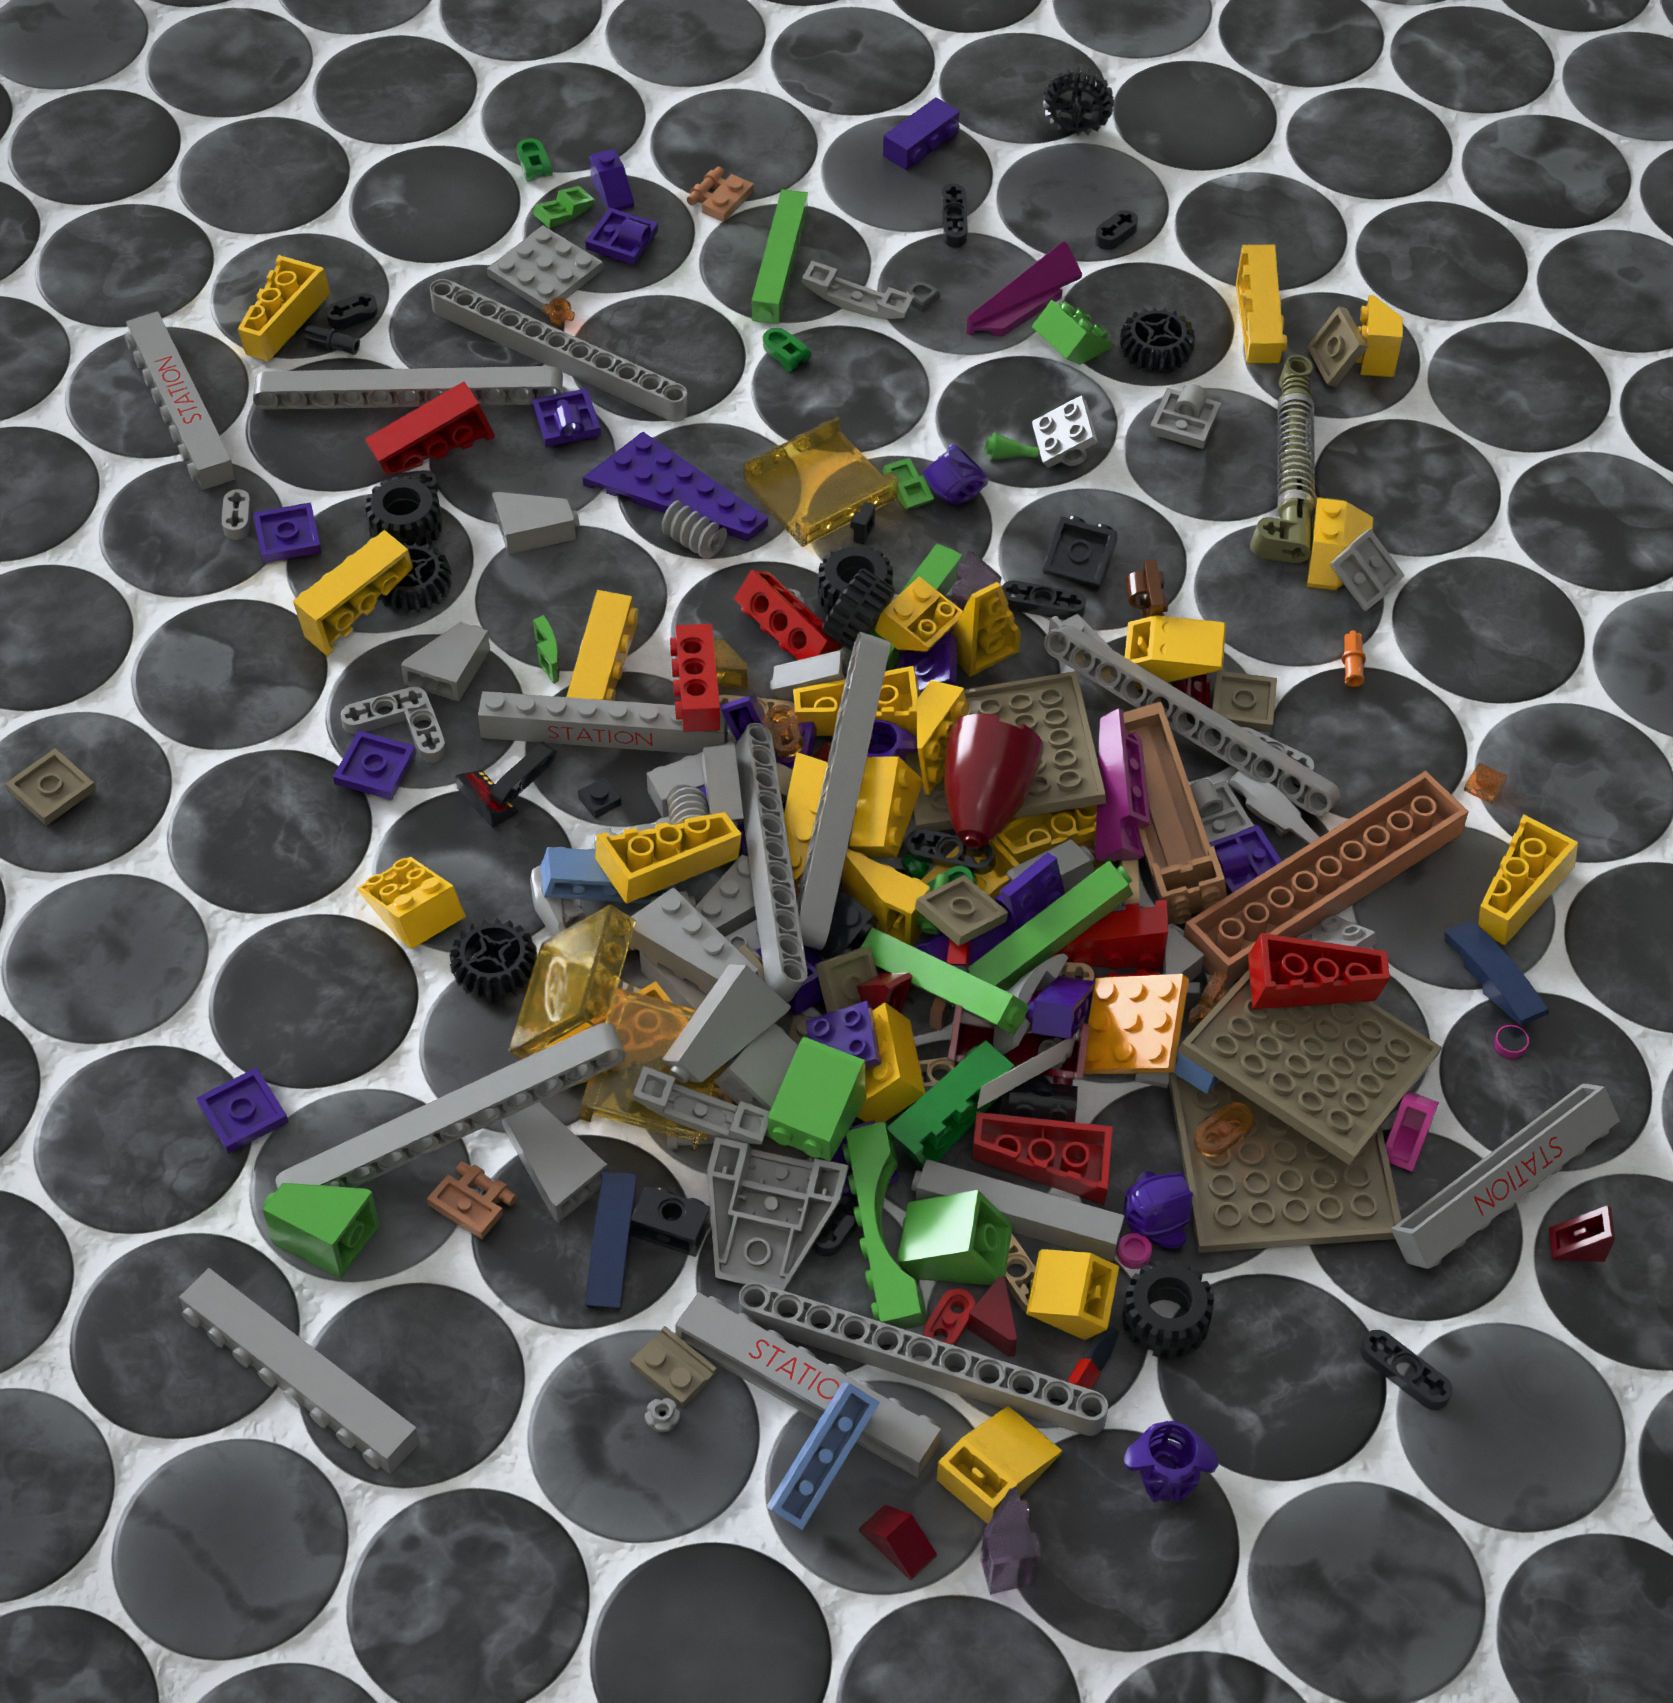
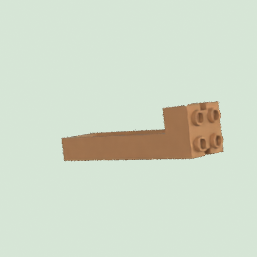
(1175, 842)

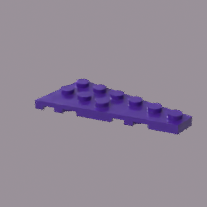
(659, 477)

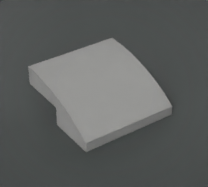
(1367, 569)

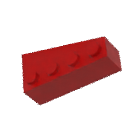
(1313, 972)

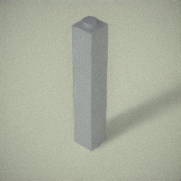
(1029, 1210)

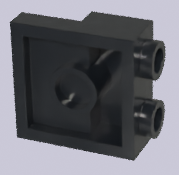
(1080, 551)
(848, 927)

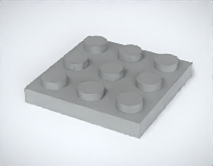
(544, 268)

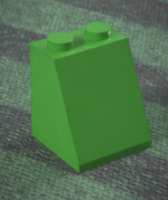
(818, 1099)
(321, 1223)
(955, 1239)

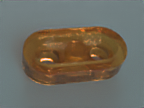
(785, 730)
(1220, 1129)

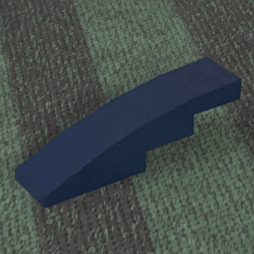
(1498, 973)
(611, 1240)

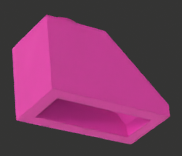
(1410, 1130)

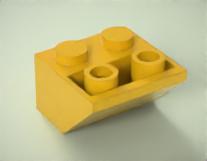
(1383, 335)
(917, 617)
(1073, 1291)

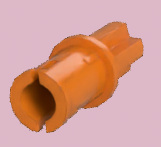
(1353, 659)

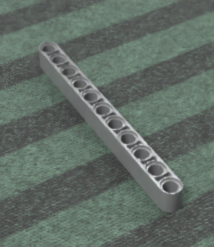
(559, 350)
(402, 386)
(1204, 717)
(841, 788)
(770, 863)
(462, 1111)
(934, 1370)

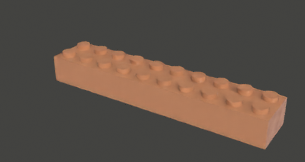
(1328, 874)

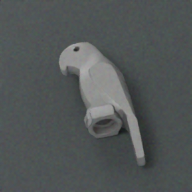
(1271, 806)
(554, 912)

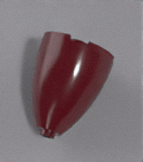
(988, 775)

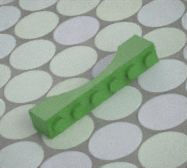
(873, 1164)

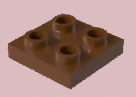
(1145, 590)

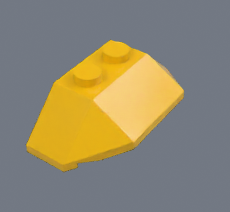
(1333, 529)

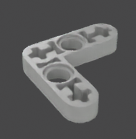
(410, 713)

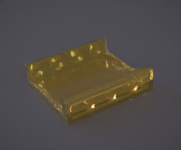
(817, 482)
(573, 979)
(646, 1033)

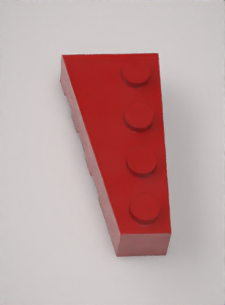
(430, 431)
(1123, 939)
(1047, 1151)

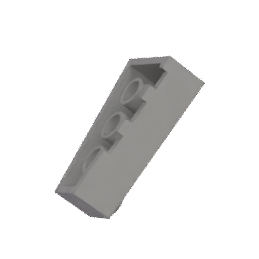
(684, 941)

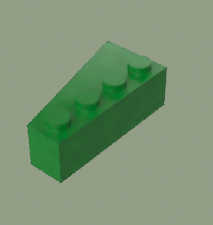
(949, 1107)

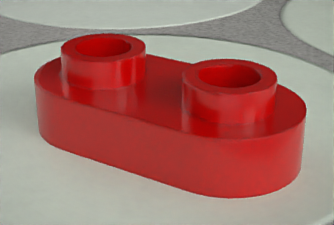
(945, 1321)

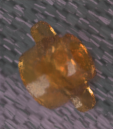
(558, 311)

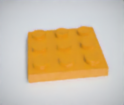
(1135, 1024)

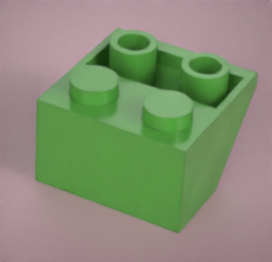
(1072, 332)

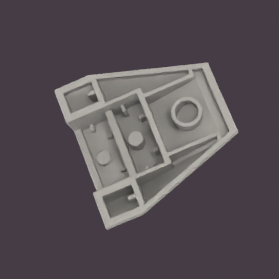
(767, 1211)

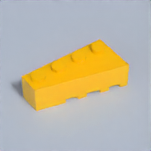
(282, 306)
(350, 590)
(604, 647)
(1526, 878)

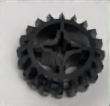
(1078, 101)
(1157, 339)
(424, 583)
(492, 974)

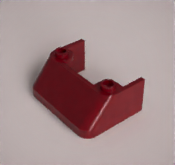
(972, 1031)

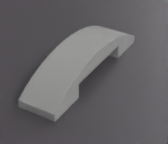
(854, 297)
(1024, 989)
(700, 1111)

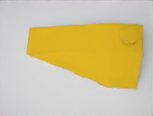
(986, 630)

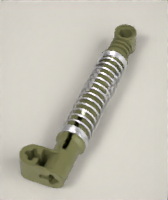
(1290, 536)

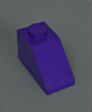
(611, 180)
(742, 713)

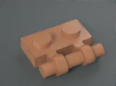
(726, 198)
(467, 1207)

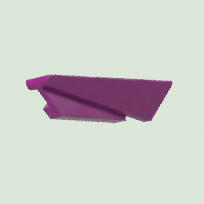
(1027, 293)
(1125, 791)

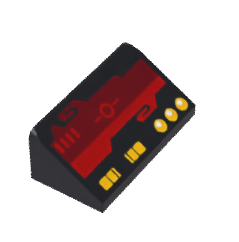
(476, 789)

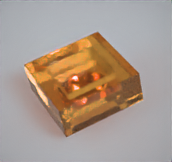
(1485, 783)

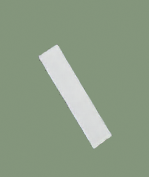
(1025, 1071)

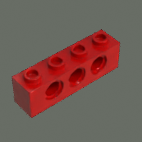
(784, 616)
(697, 678)

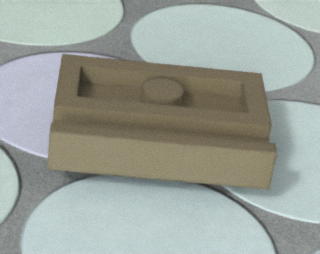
(673, 1367)

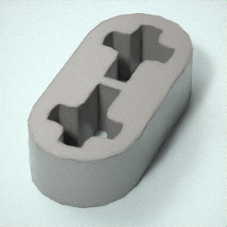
(230, 515)

